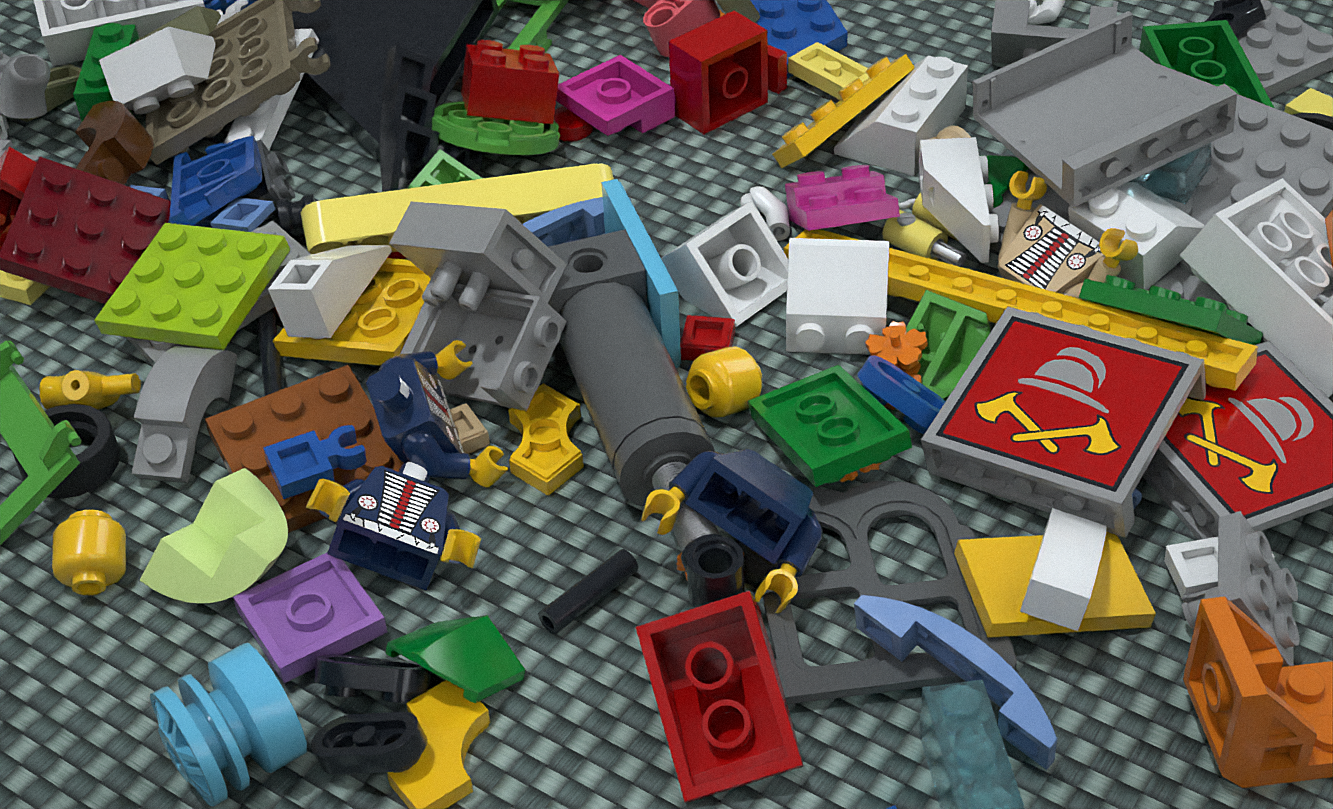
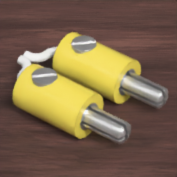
(921, 234)

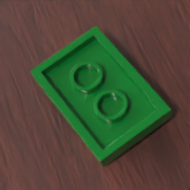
(1167, 306)
(829, 425)

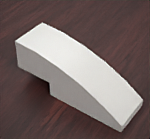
(1064, 570)

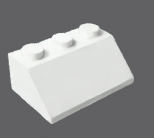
(908, 112)

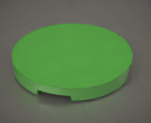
(493, 134)

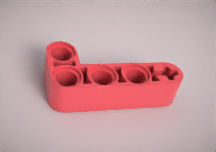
(675, 17)

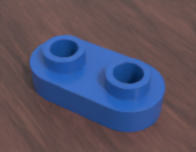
(902, 391)

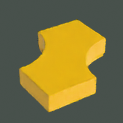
(546, 453)
(450, 729)

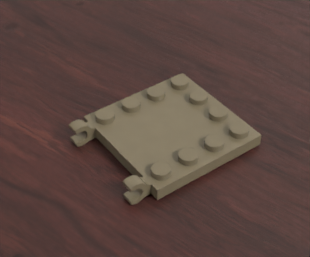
(249, 65)

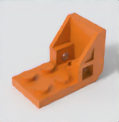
(1258, 716)

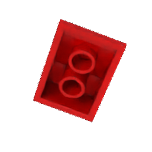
(719, 696)

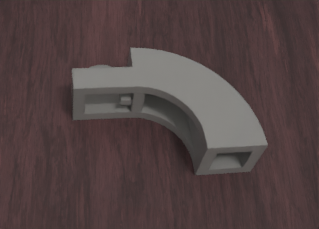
(173, 406)

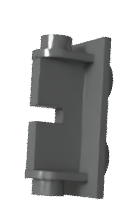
(273, 183)

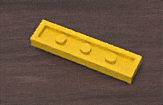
(831, 116)

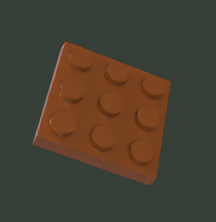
(311, 405)

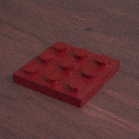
(80, 231)

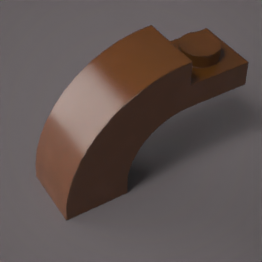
(115, 142)

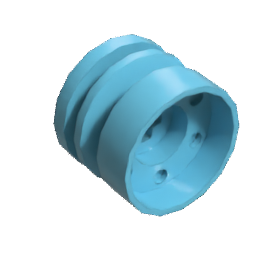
(237, 719)

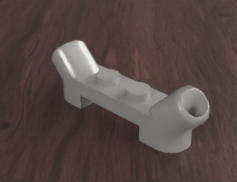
(23, 85)

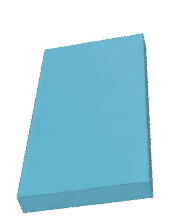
(661, 290)

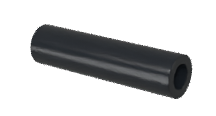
(588, 591)

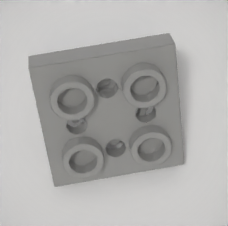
(1252, 583)

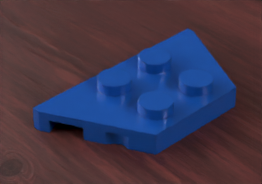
(799, 24)
(213, 180)

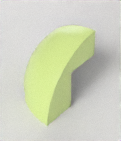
(225, 547)

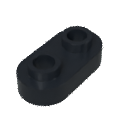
(349, 674)
(369, 743)

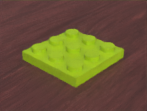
(193, 286)

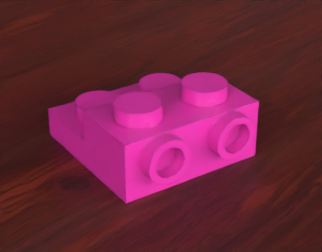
(618, 96)
(839, 200)

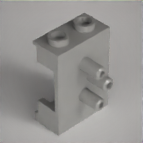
(1016, 40)
(475, 249)
(504, 339)

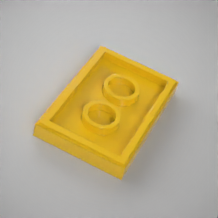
(999, 576)

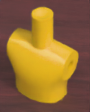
(86, 389)

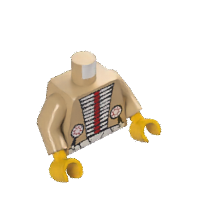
(1050, 251)

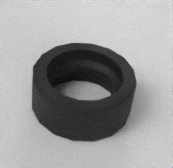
(96, 461)

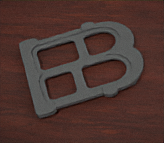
(851, 517)

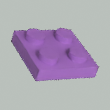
(309, 615)

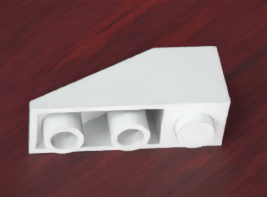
(957, 192)
(321, 288)

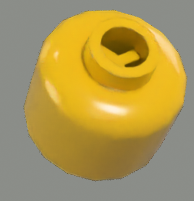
(724, 381)
(89, 552)

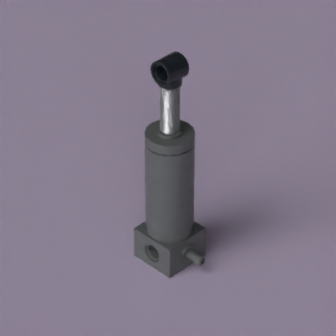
(637, 397)

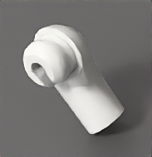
(1044, 13)
(773, 209)

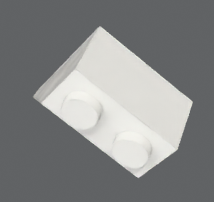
(158, 68)
(1146, 218)
(730, 266)
(835, 294)

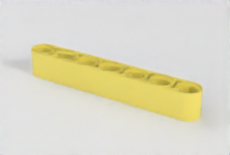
(375, 216)

